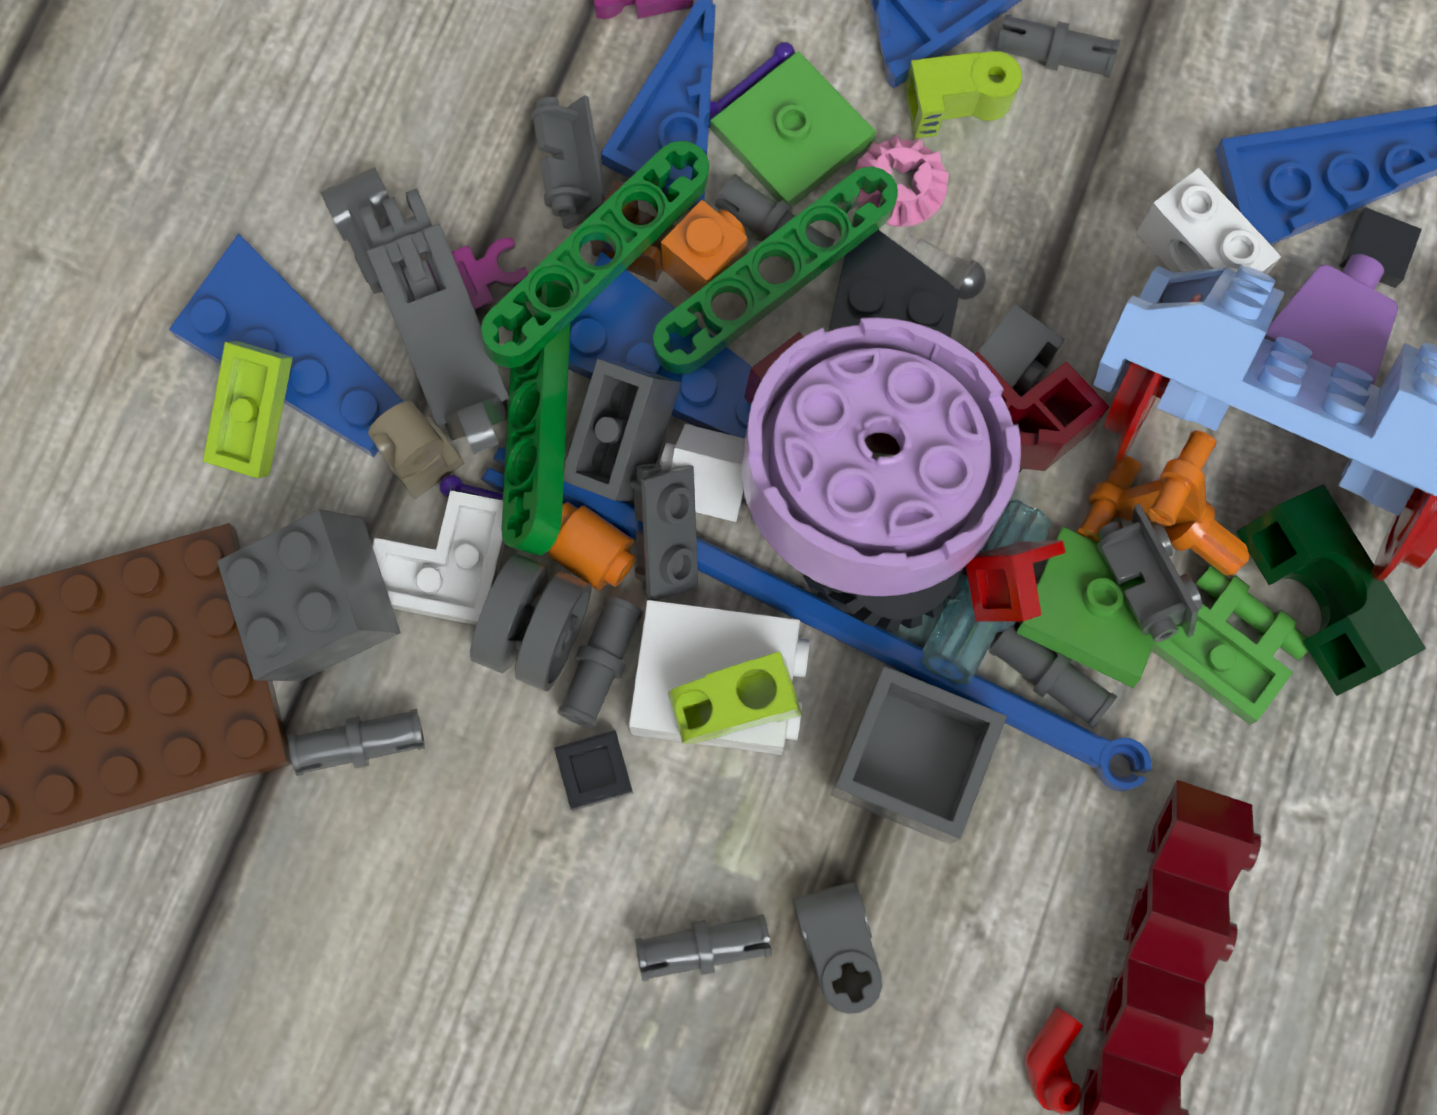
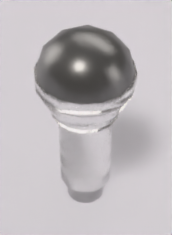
(962, 273)

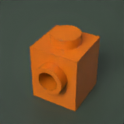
(702, 246)

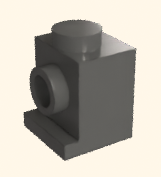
(1021, 349)

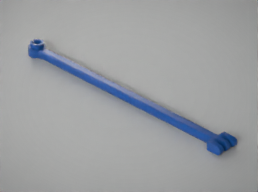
(877, 643)

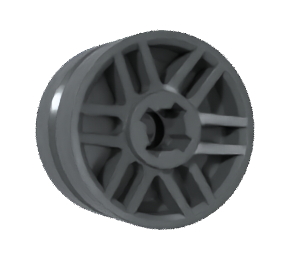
(530, 622)

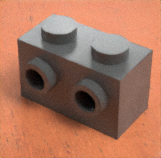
(619, 428)

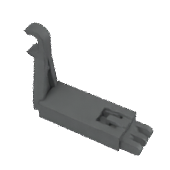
(439, 325)

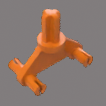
(1173, 501)

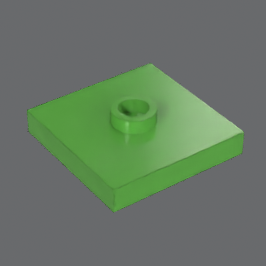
(792, 130)
(1088, 613)

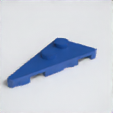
(671, 102)

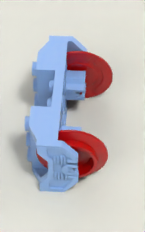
(1204, 348)

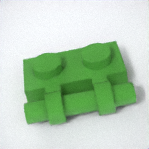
(1226, 661)

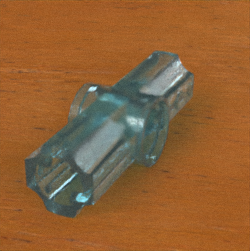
(959, 641)

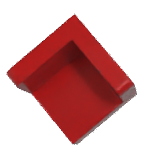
(1005, 581)

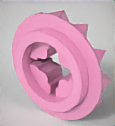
(928, 182)

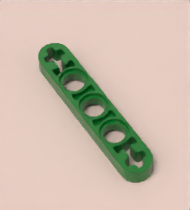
(789, 243)
(587, 280)
(537, 437)

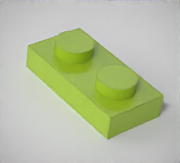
(247, 409)

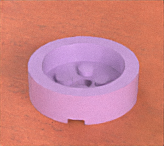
(891, 519)

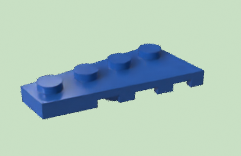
(1325, 170)
(255, 305)
(621, 329)

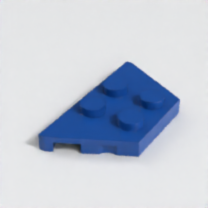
(927, 28)

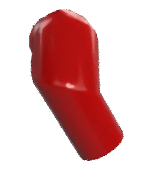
(1047, 1064)

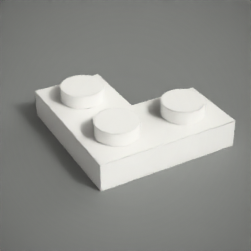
(456, 575)

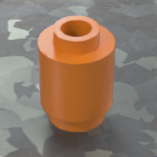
(592, 547)

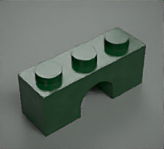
(1360, 618)

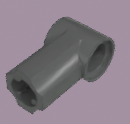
(344, 204)

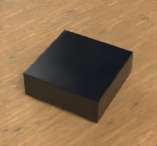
(1385, 240)
(593, 770)

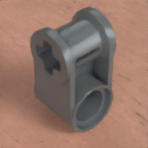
(839, 935)

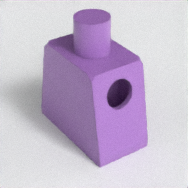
(1340, 316)

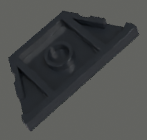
(891, 283)

